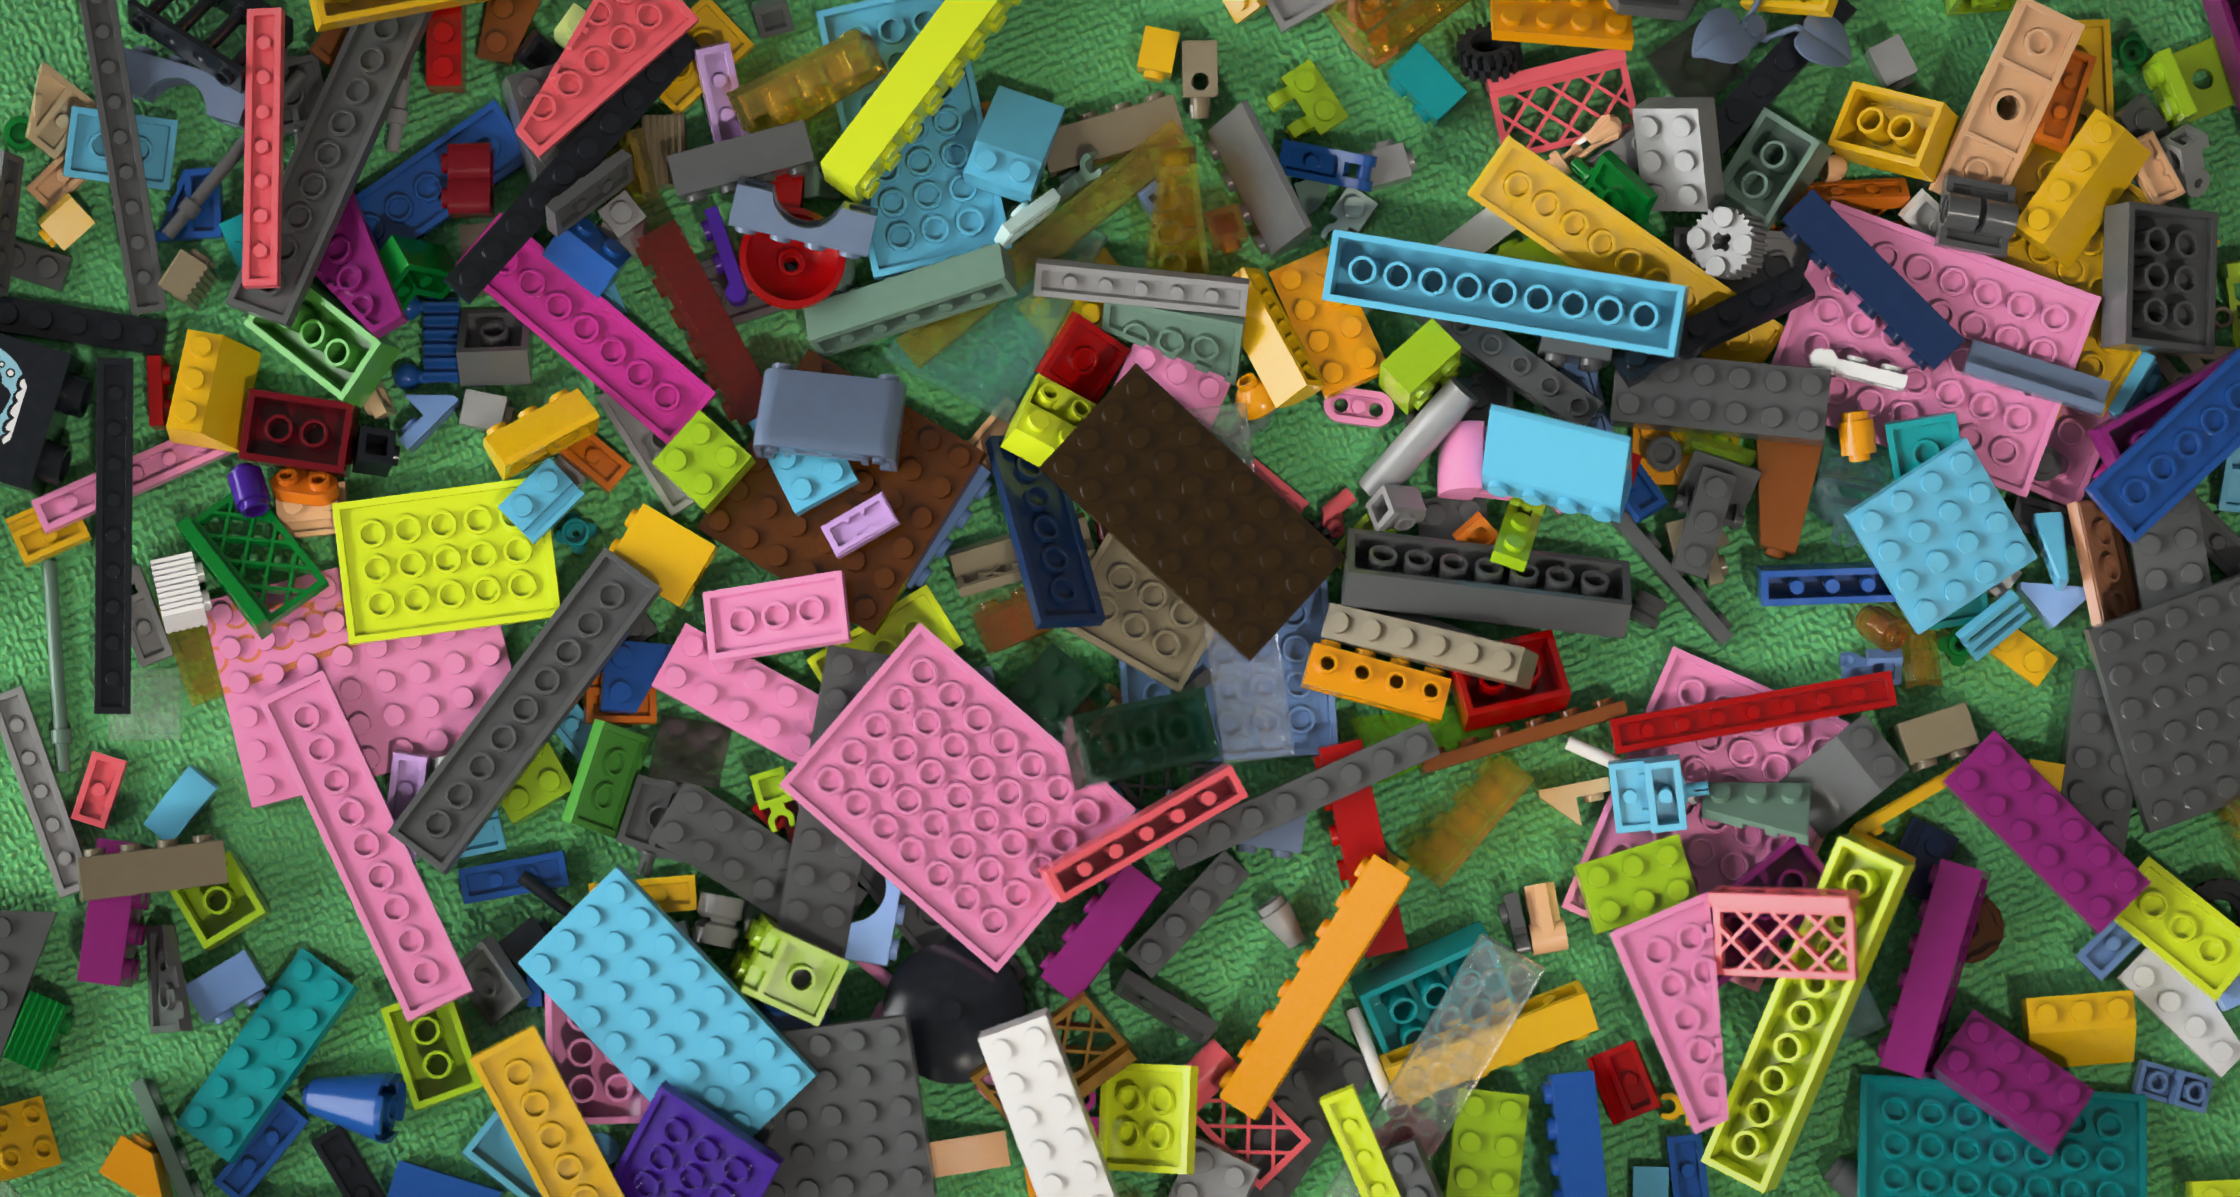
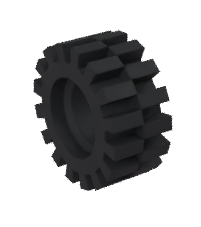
(1485, 57)

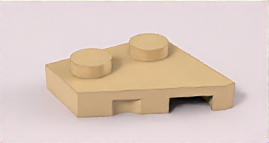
(52, 110)

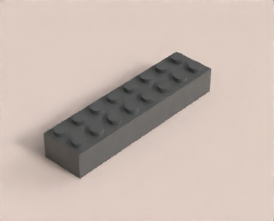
(1463, 584)

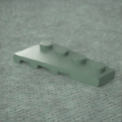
(1199, 338)

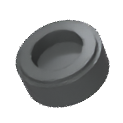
(1663, 454)

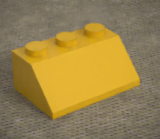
(212, 391)
(540, 432)
(2081, 1027)

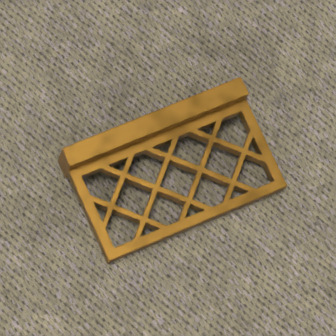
(1092, 1070)

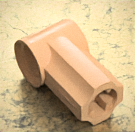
(1546, 927)

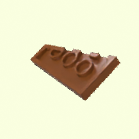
(505, 29)

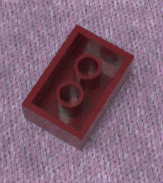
(299, 432)

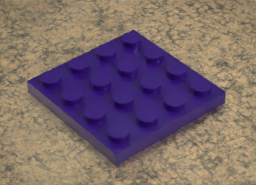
(692, 1153)

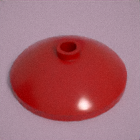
(764, 270)

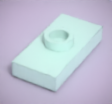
(1027, 217)

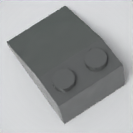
(1847, 774)

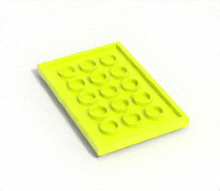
(440, 564)

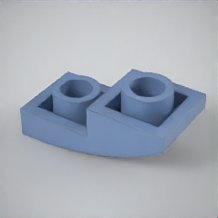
(2172, 1086)

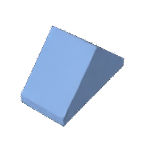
(2049, 604)

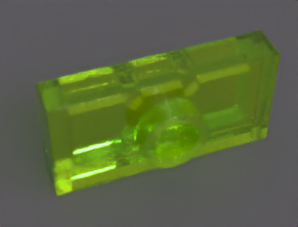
(1719, 446)

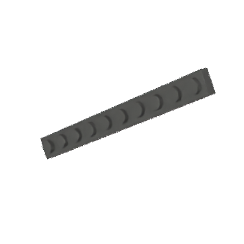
(123, 155)

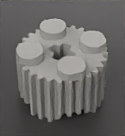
(1711, 237)

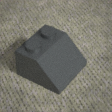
(493, 348)

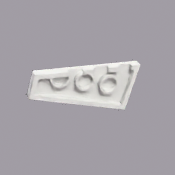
(2182, 1010)

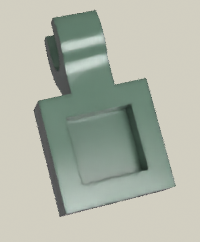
(1077, 181)

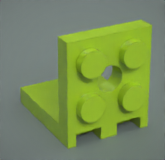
(2173, 86)
(770, 961)

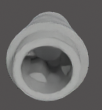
(1281, 921)

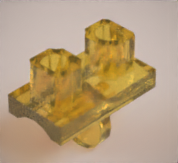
(1921, 659)

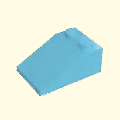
(1013, 145)

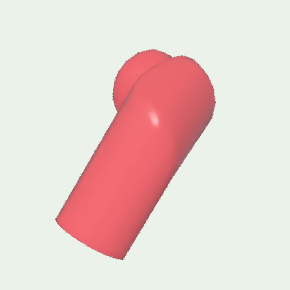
(1333, 512)

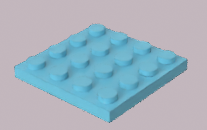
(1940, 535)

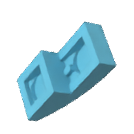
(181, 804)

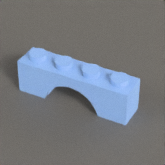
(873, 938)

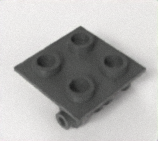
(1745, 484)

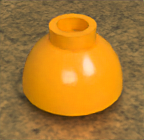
(1255, 395)

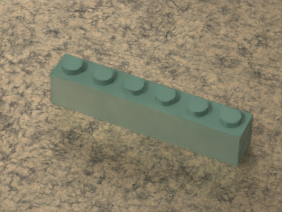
(911, 300)

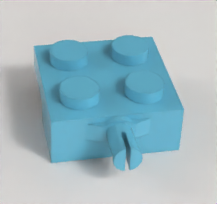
(1651, 794)

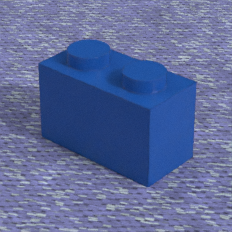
(588, 256)

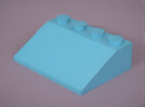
(1557, 464)

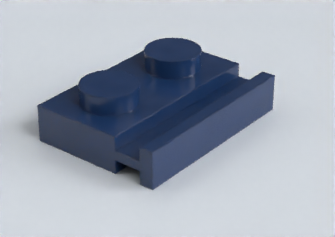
(1929, 847)

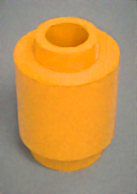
(1857, 435)

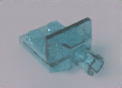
(1846, 484)

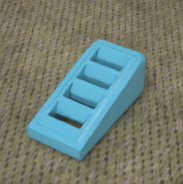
(2050, 537)

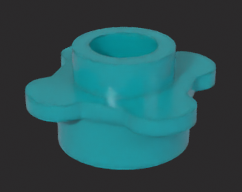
(573, 523)

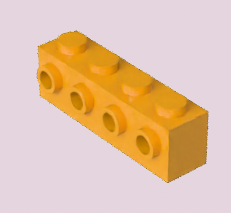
(1376, 682)

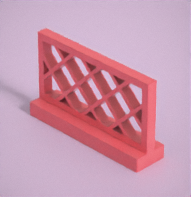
(1555, 73)
(1785, 901)

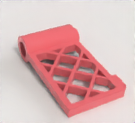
(1212, 1066)

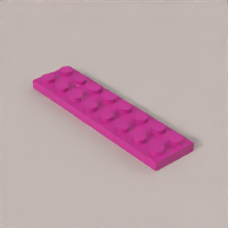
(599, 341)

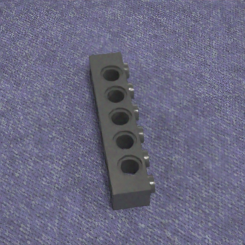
(1523, 372)

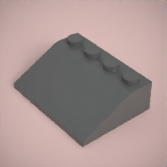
(1259, 182)
(2159, 279)

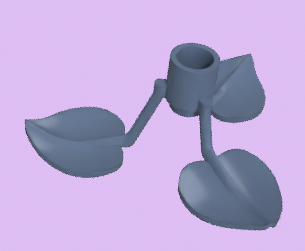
(1728, 41)

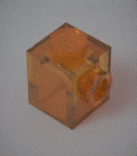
(1226, 229)

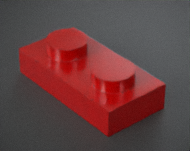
(158, 378)

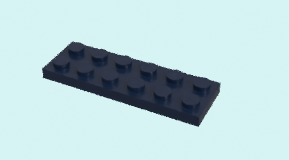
(1046, 543)

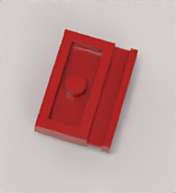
(1624, 1082)

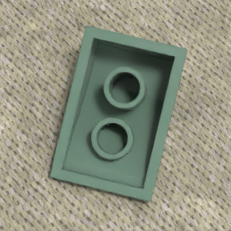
(1772, 168)

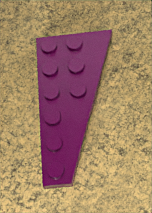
(359, 275)

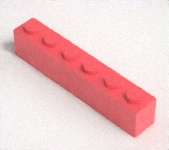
(1143, 832)

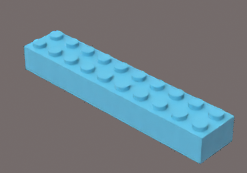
(1506, 293)

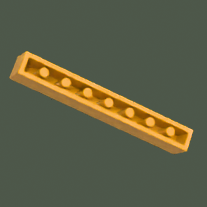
(1315, 987)

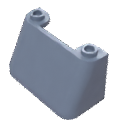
(830, 416)

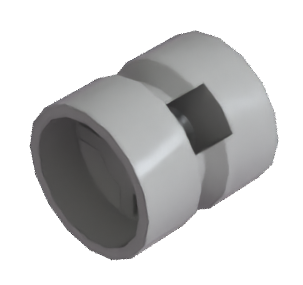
(718, 920)

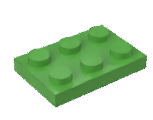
(606, 778)

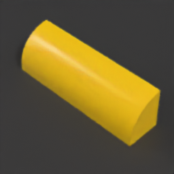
(1275, 346)

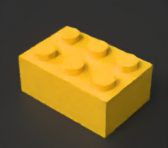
(1893, 131)

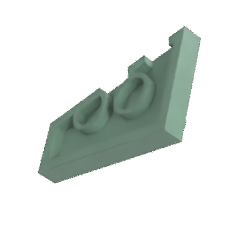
(1764, 805)

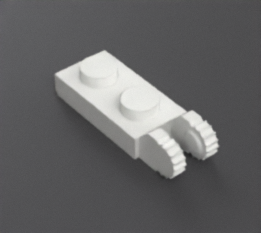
(1856, 369)

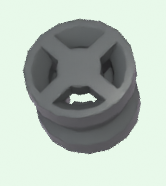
(1647, 609)

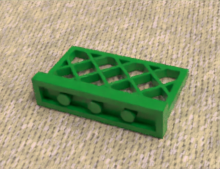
(233, 582)

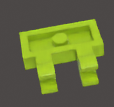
(1314, 99)

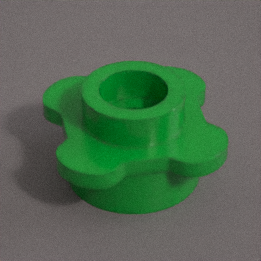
(2132, 42)
(1947, 645)

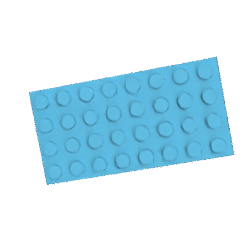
(923, 201)
(664, 1006)

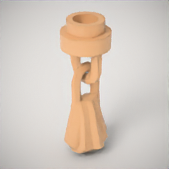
(1603, 131)

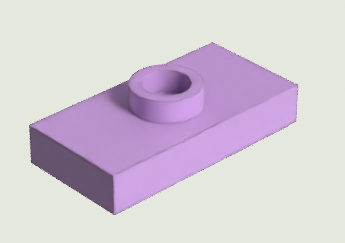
(860, 525)

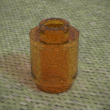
(1881, 628)

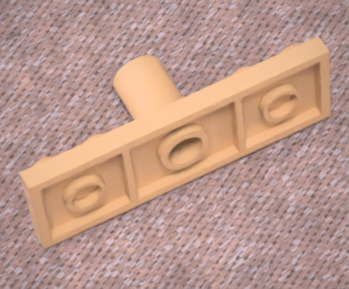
(2024, 77)

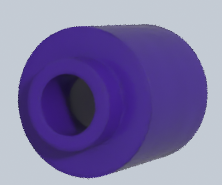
(249, 490)

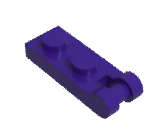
(725, 258)

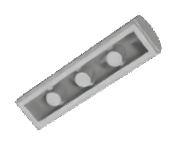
(1420, 437)

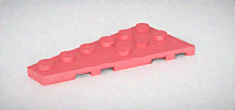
(600, 58)

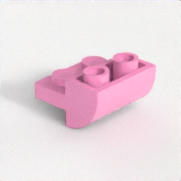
(1462, 463)

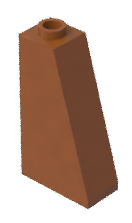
(1783, 493)

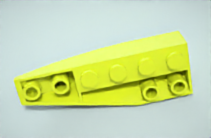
(1044, 420)

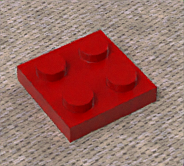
(1083, 358)

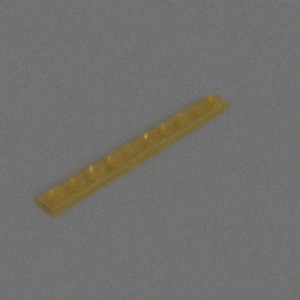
(1056, 236)

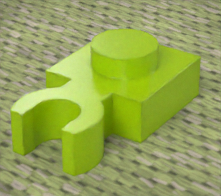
(772, 796)

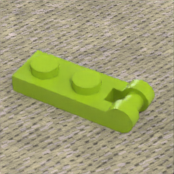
(1517, 534)

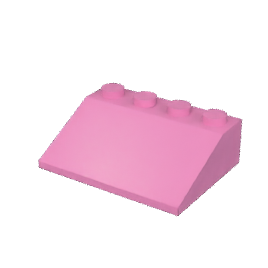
(593, 1080)

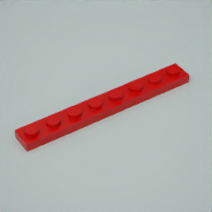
(1753, 712)

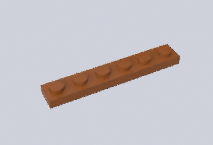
(1537, 730)

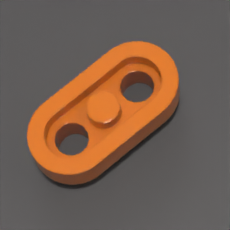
(305, 487)

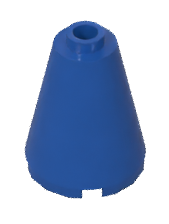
(359, 1103)

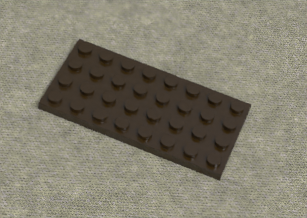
(1192, 512)

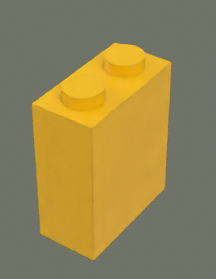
(664, 553)

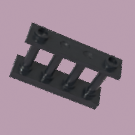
(202, 54)

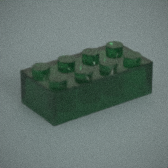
(1139, 738)

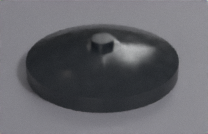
(949, 1004)

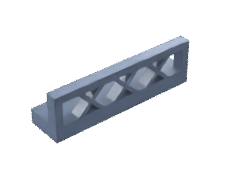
(2036, 377)

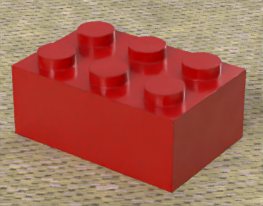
(1492, 703)

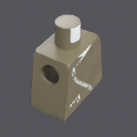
(1202, 58)

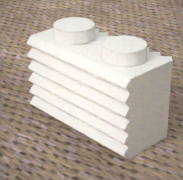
(179, 591)

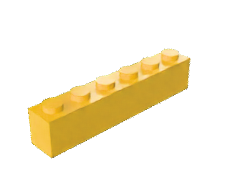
(1540, 1026)

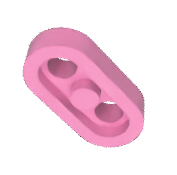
(1358, 408)

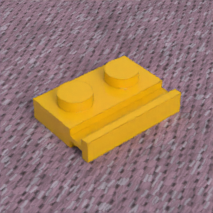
(35, 544)

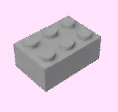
(1679, 152)

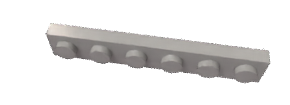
(1141, 287)
(40, 789)

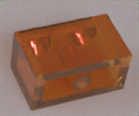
(1007, 622)

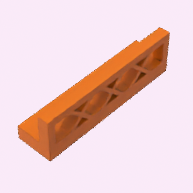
(1862, 195)

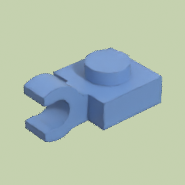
(1875, 661)

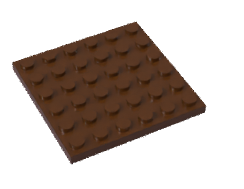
(923, 493)

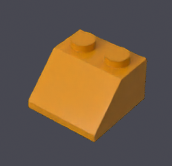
(138, 1167)

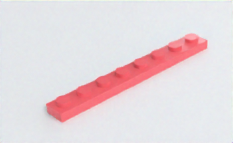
(263, 148)

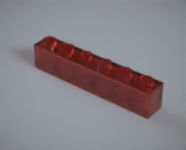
(705, 319)

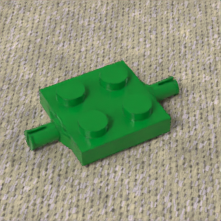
(1619, 188)

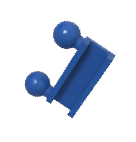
(440, 343)

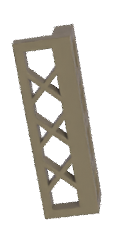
(994, 562)

